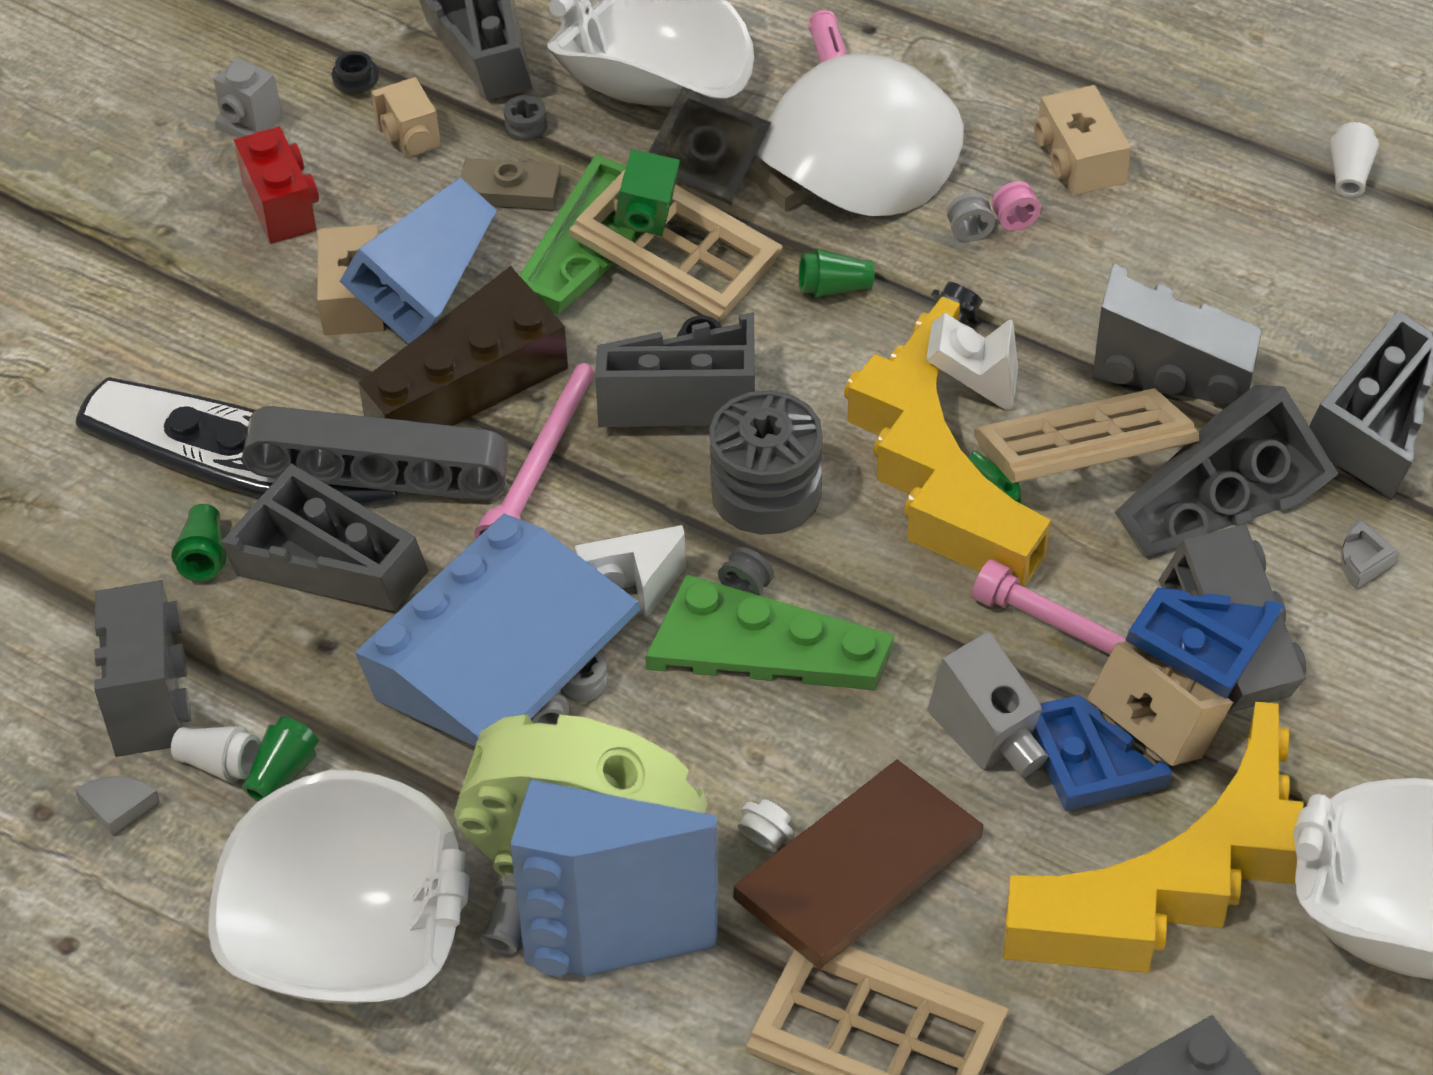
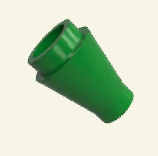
(832, 273)
(199, 547)
(281, 757)

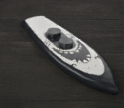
(186, 434)

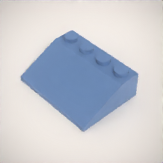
(494, 632)
(611, 880)

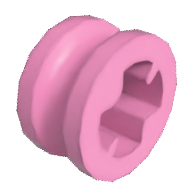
(1008, 197)

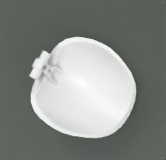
(653, 48)
(865, 134)
(1370, 871)
(339, 890)

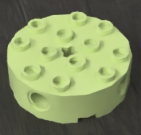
(569, 754)

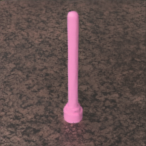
(542, 448)
(999, 587)

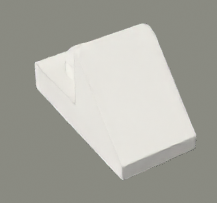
(978, 362)
(641, 560)

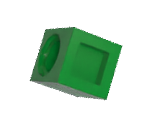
(646, 192)

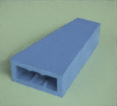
(419, 260)

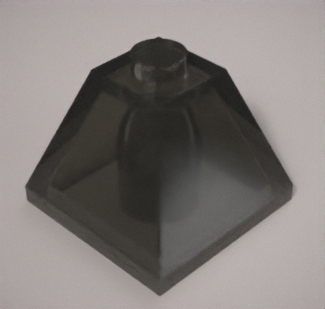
(711, 142)

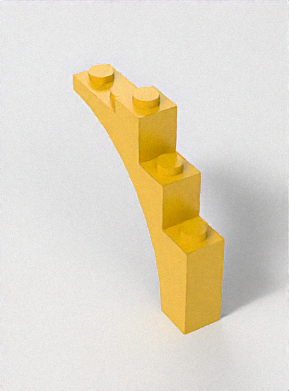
(949, 499)
(1123, 911)

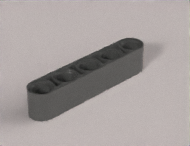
(377, 452)

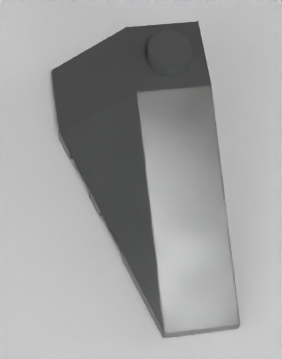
(1245, 465)

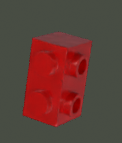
(276, 184)

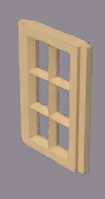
(675, 280)
(1085, 435)
(887, 979)

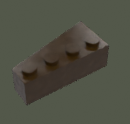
(470, 358)

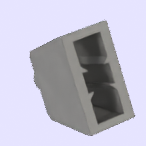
(988, 707)

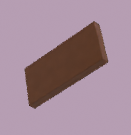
(857, 863)

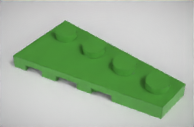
(561, 265)
(745, 632)

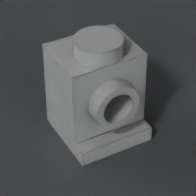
(246, 99)

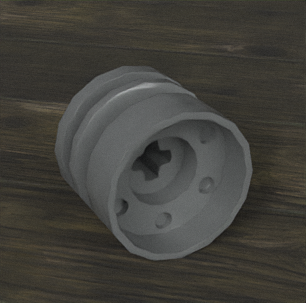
(766, 462)

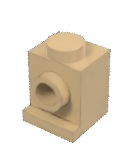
(406, 117)

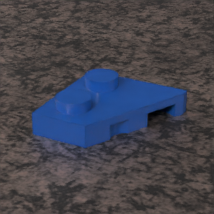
(1203, 635)
(1091, 757)

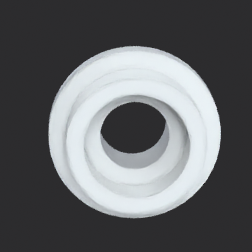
(766, 825)

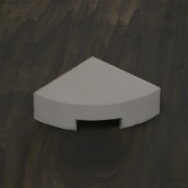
(1365, 554)
(117, 800)

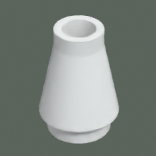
(1352, 156)
(219, 751)

